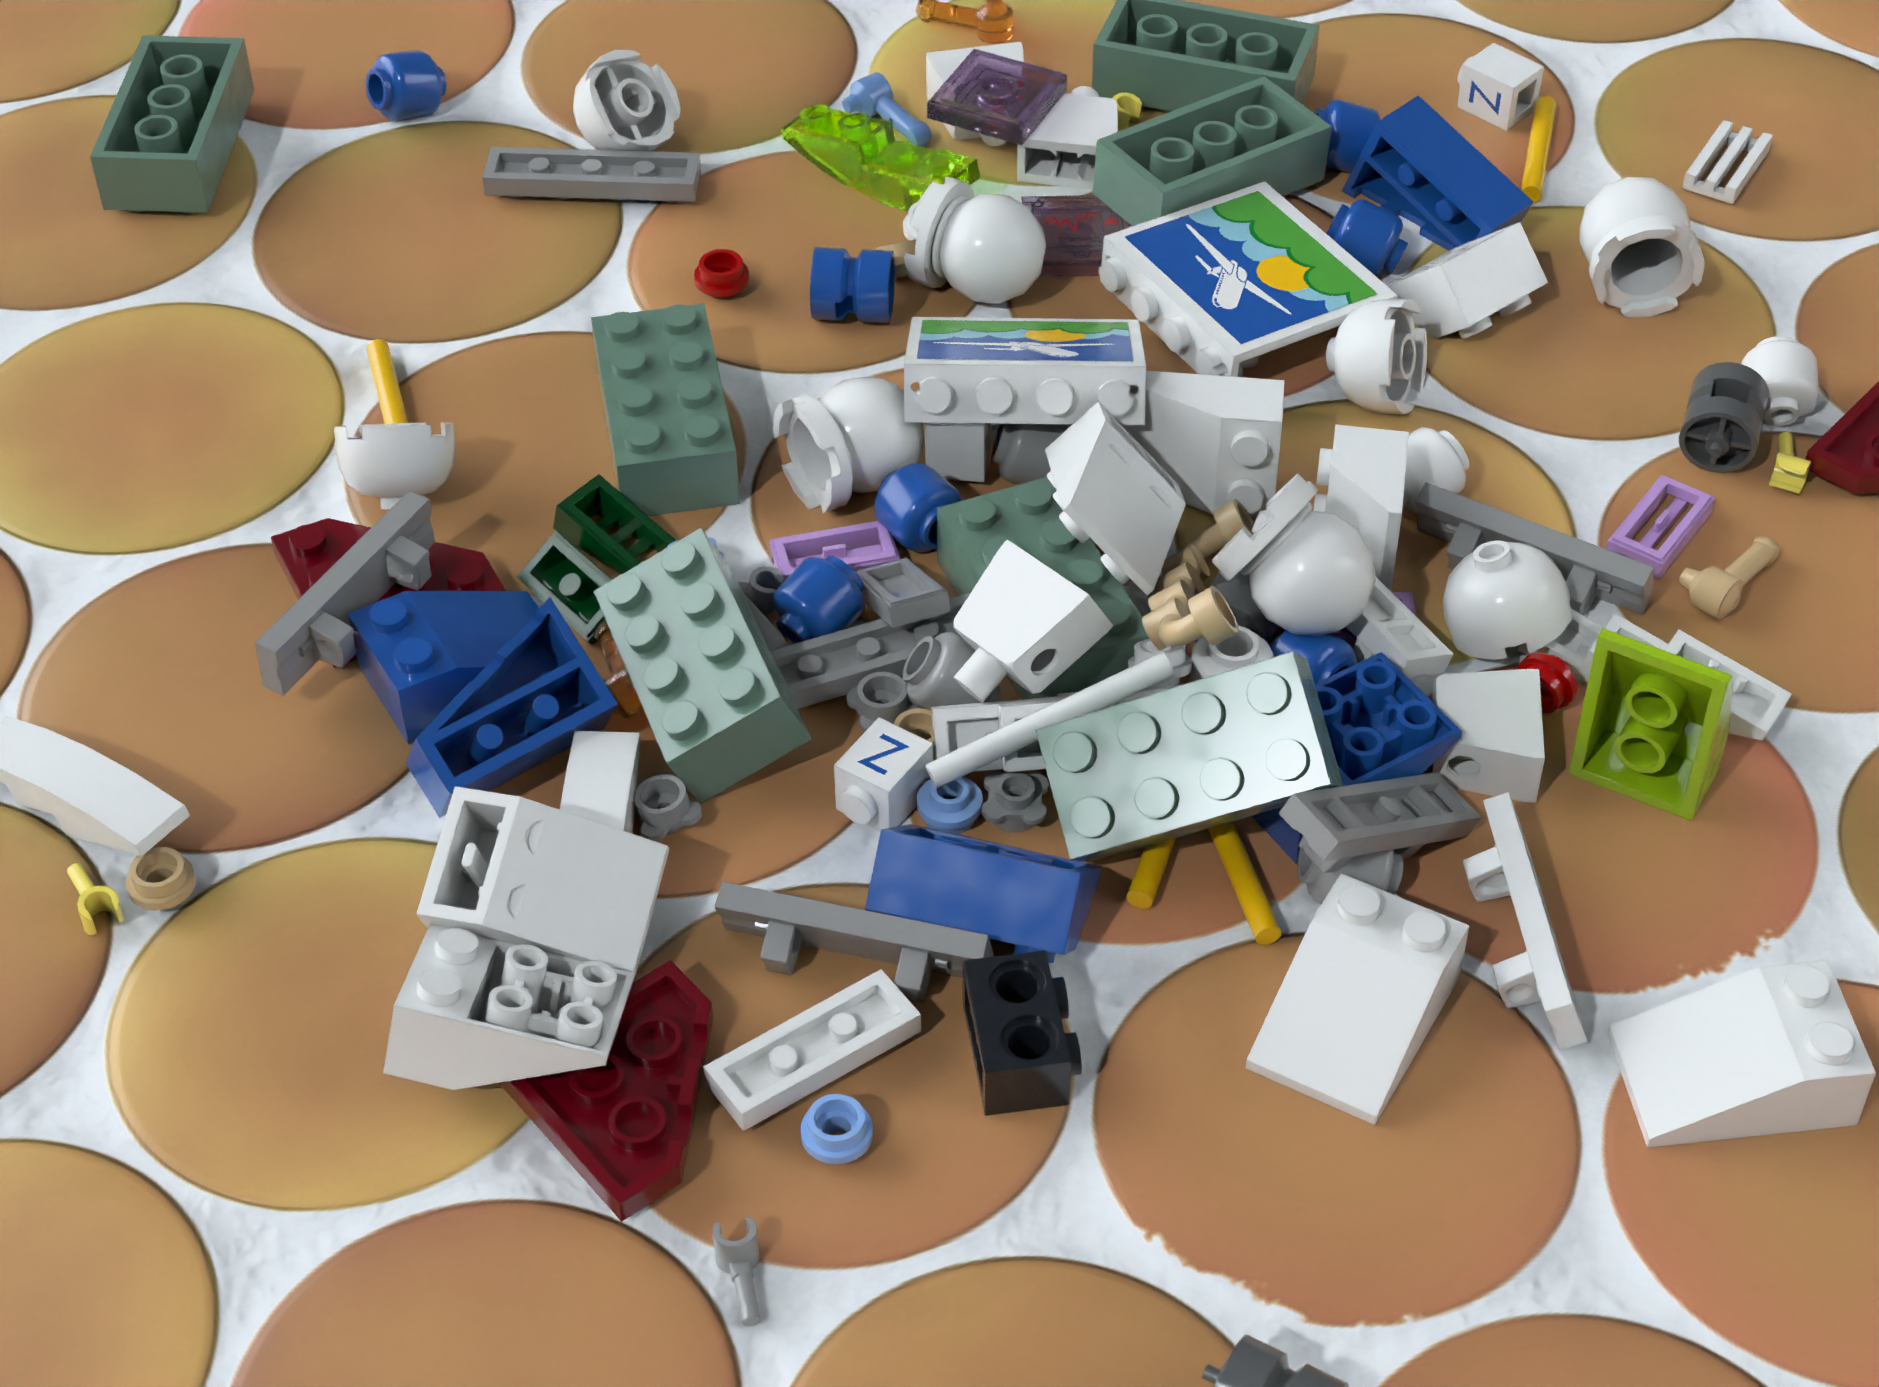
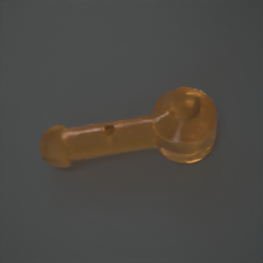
(992, 20)
(619, 680)

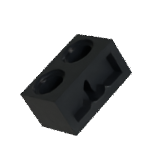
(1018, 1032)

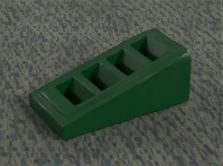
(602, 499)

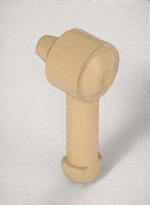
(1720, 590)

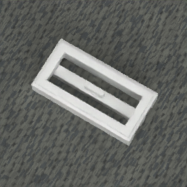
(1737, 142)

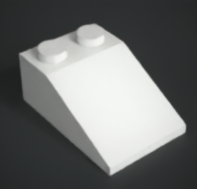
(1214, 436)
(1359, 998)
(1745, 1058)

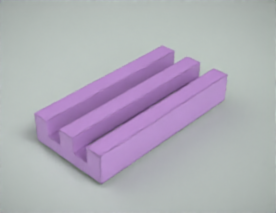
(856, 545)
(1645, 552)

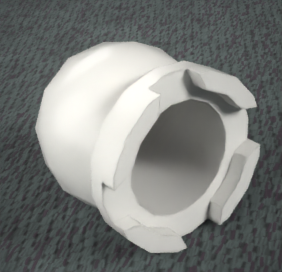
(978, 243)
(1640, 246)
(846, 440)
(1302, 564)

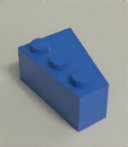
(1434, 178)
(512, 713)

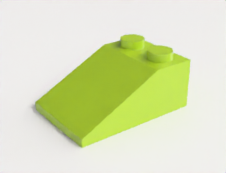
(1652, 725)

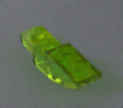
(869, 159)

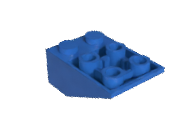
(1377, 731)

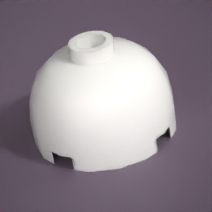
(625, 103)
(1379, 355)
(395, 459)
(1505, 599)

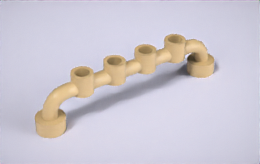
(1182, 605)

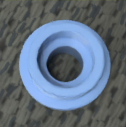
(951, 806)
(834, 1114)

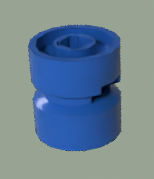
(852, 285)

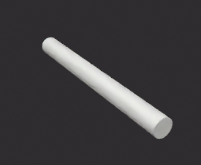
(1024, 730)

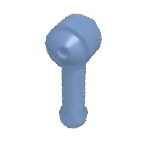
(874, 96)

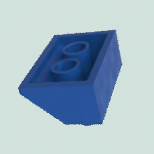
(982, 888)

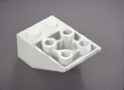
(1115, 496)
(543, 879)
(500, 1012)

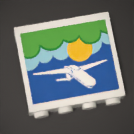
(1235, 278)
(1023, 370)

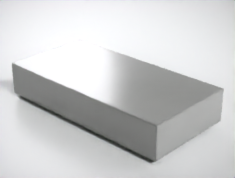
(903, 593)

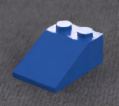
(430, 645)

